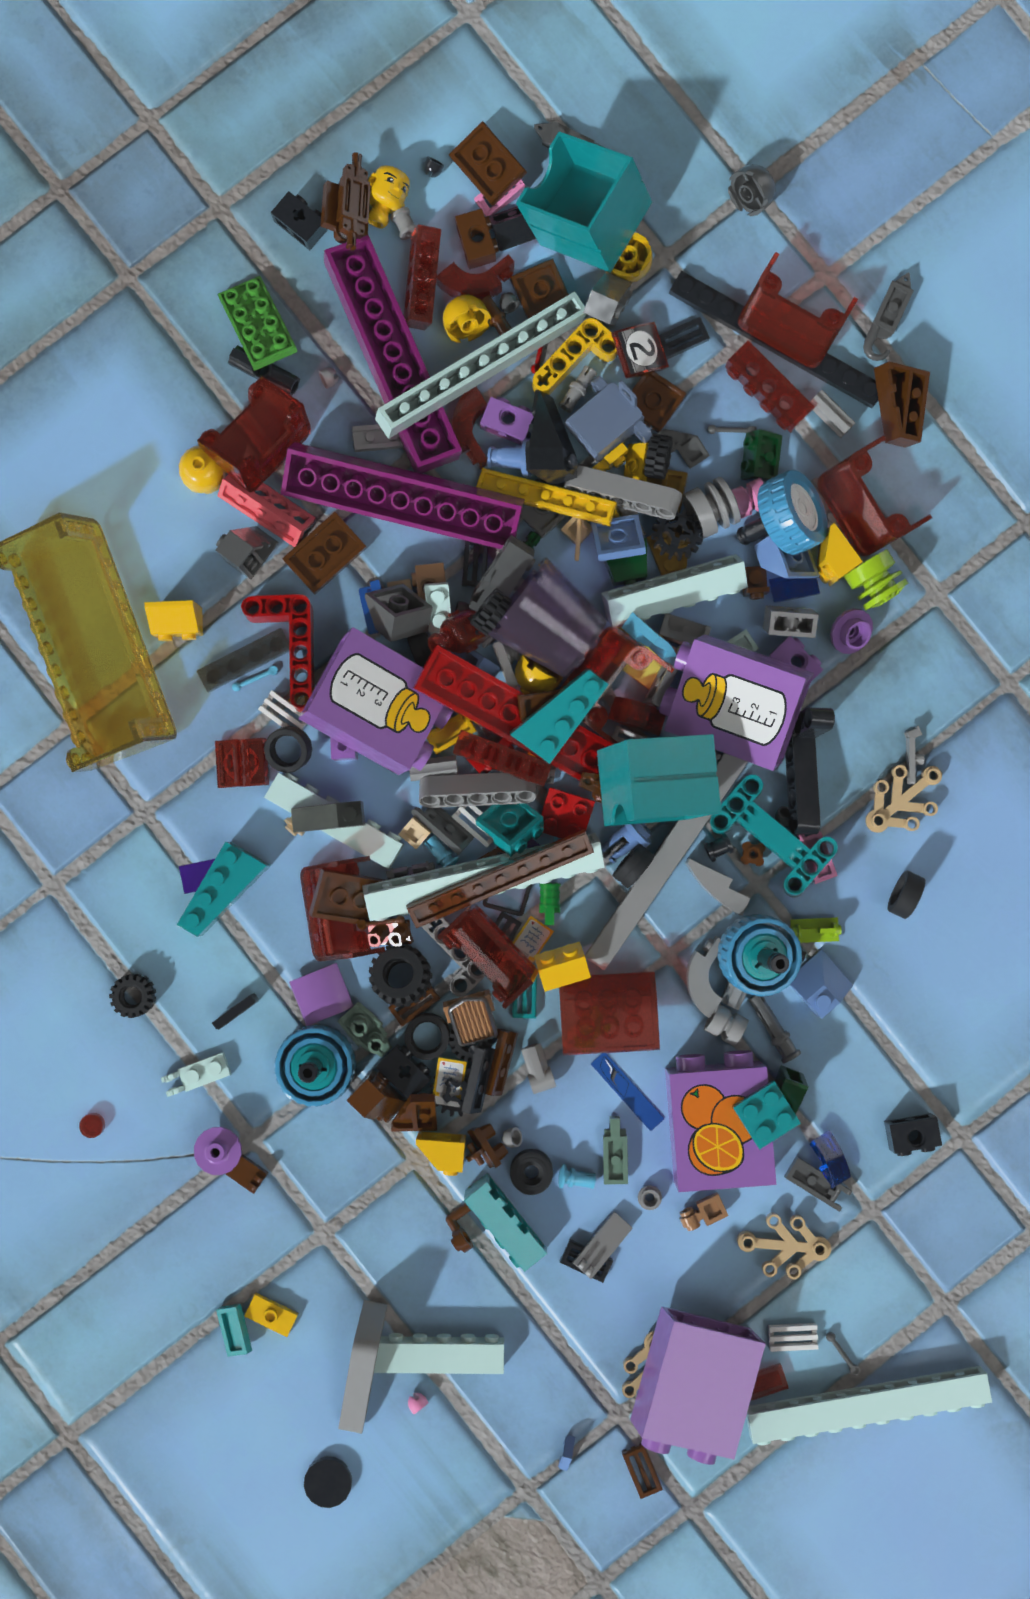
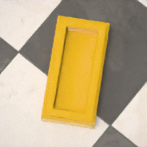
(448, 735)

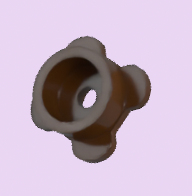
(748, 858)

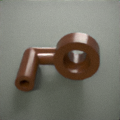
(460, 1239)

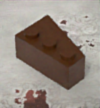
(902, 402)
(376, 1098)

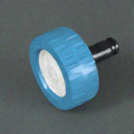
(789, 514)

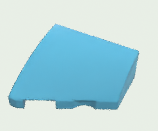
(647, 636)

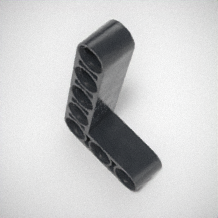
(802, 769)

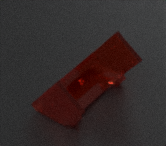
(787, 324)
(856, 508)
(607, 662)
(328, 937)
(491, 953)

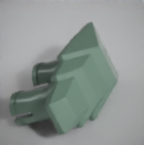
(365, 1030)

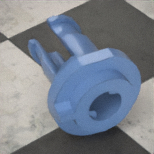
(509, 457)
(633, 834)

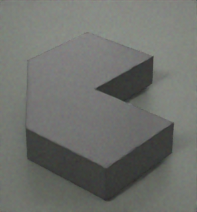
(688, 446)

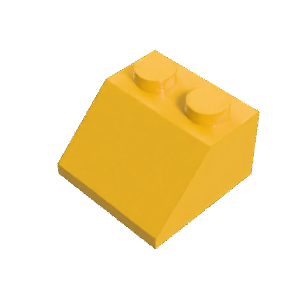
(836, 557)
(174, 619)
(562, 966)
(443, 1150)

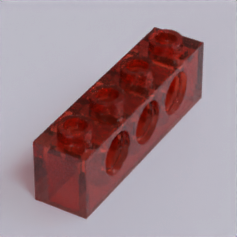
(422, 277)
(783, 390)
(502, 758)

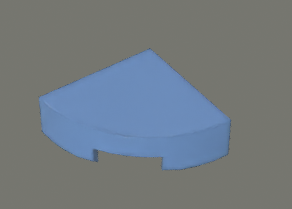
(566, 1457)

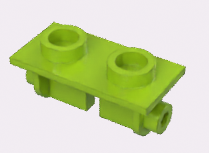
(816, 929)

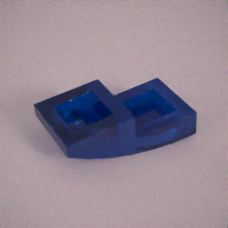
(793, 588)
(834, 1163)

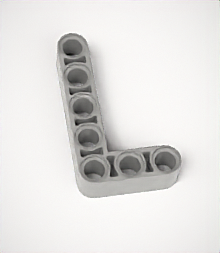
(362, 1366)

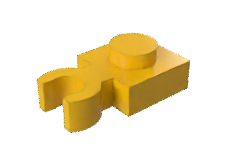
(614, 458)

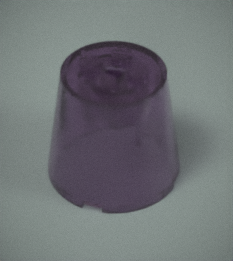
(550, 621)

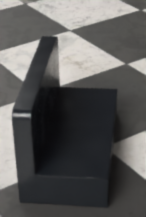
(510, 228)

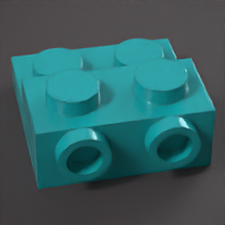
(511, 826)

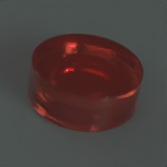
(92, 1125)

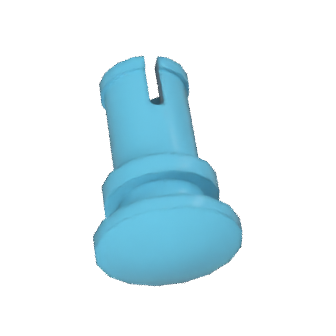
(440, 852)
(575, 1178)

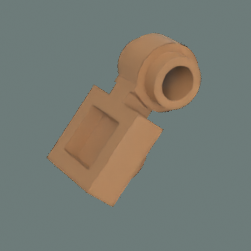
(710, 1210)

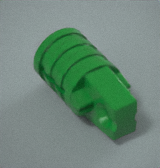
(549, 901)

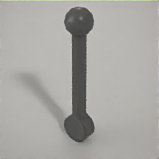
(713, 429)
(853, 1368)

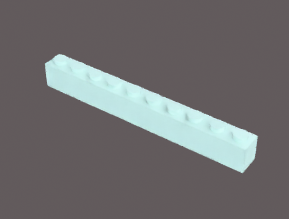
(480, 365)
(392, 895)
(868, 1405)

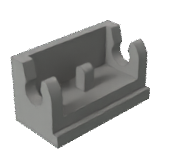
(679, 630)

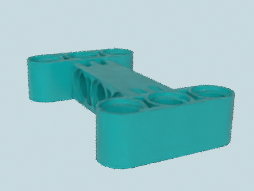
(773, 835)

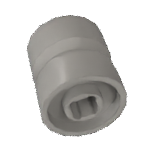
(727, 1025)

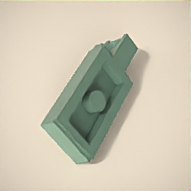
(615, 1153)

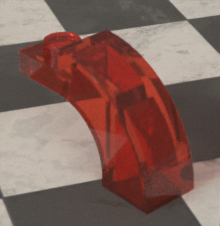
(458, 282)
(466, 413)

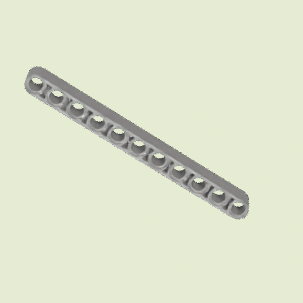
(657, 873)

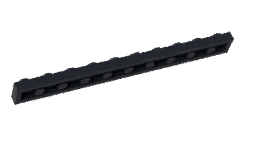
(727, 312)

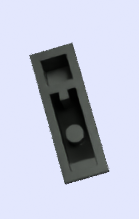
(328, 816)

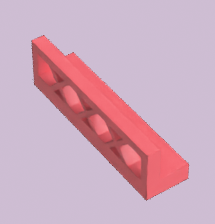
(265, 513)

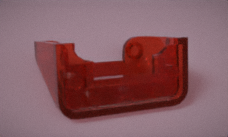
(258, 436)

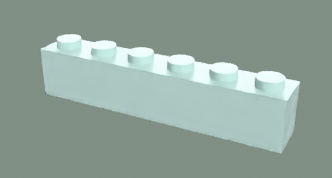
(675, 590)
(365, 839)
(440, 1354)

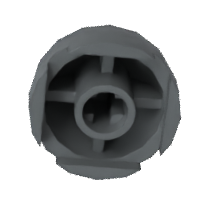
(752, 189)

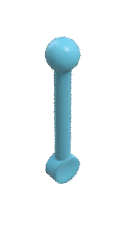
(273, 670)

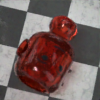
(457, 633)

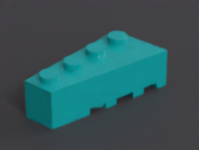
(558, 718)
(222, 886)
(504, 1223)

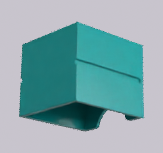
(586, 202)
(659, 780)

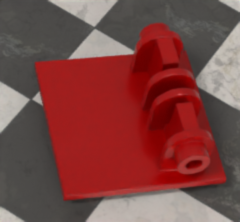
(565, 813)

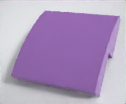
(321, 994)

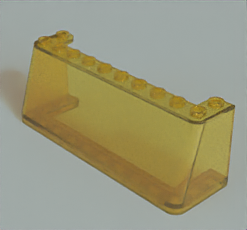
(88, 640)

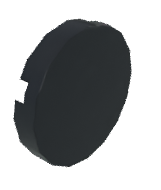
(327, 1482)

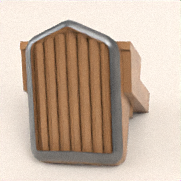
(472, 1017)

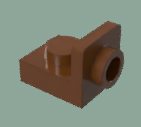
(756, 583)

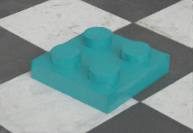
(766, 1114)

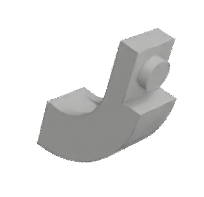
(698, 978)

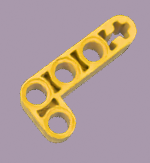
(571, 360)

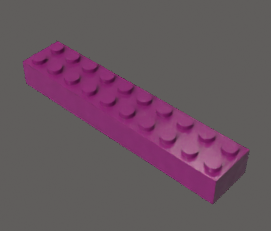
(389, 348)
(400, 496)

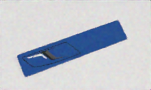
(627, 1091)

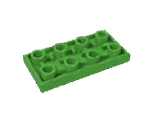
(257, 323)

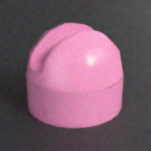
(417, 1403)

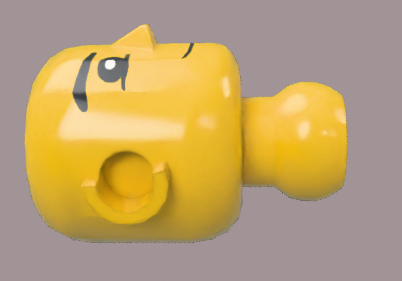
(387, 194)

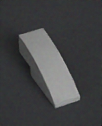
(718, 886)

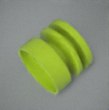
(876, 580)

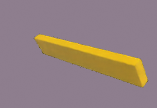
(550, 497)

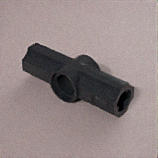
(281, 378)

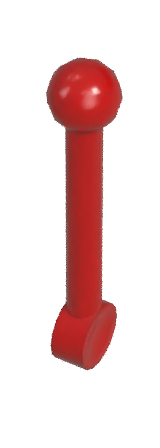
(535, 367)

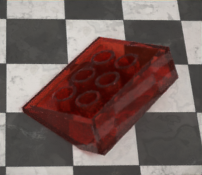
(610, 1014)

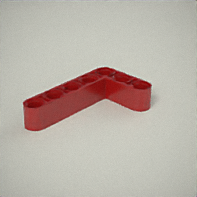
(296, 642)

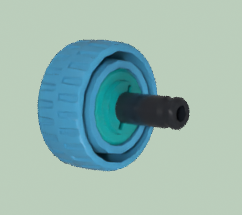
(759, 955)
(315, 1065)

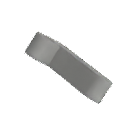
(464, 962)

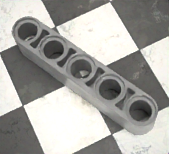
(627, 492)
(474, 790)

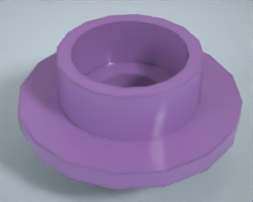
(851, 631)
(229, 1148)

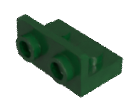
(761, 455)

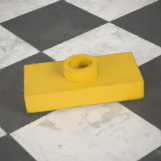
(636, 461)
(271, 1314)

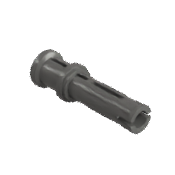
(779, 1037)

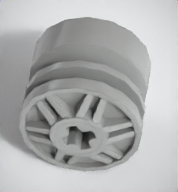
(717, 505)

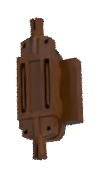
(347, 204)

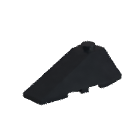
(549, 449)

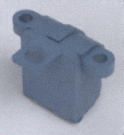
(607, 419)

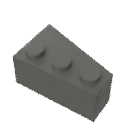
(608, 298)
(246, 549)
(504, 571)

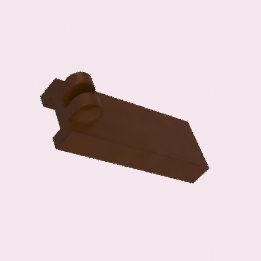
(501, 1062)
(246, 1173)

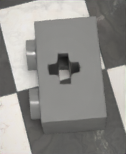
(790, 621)

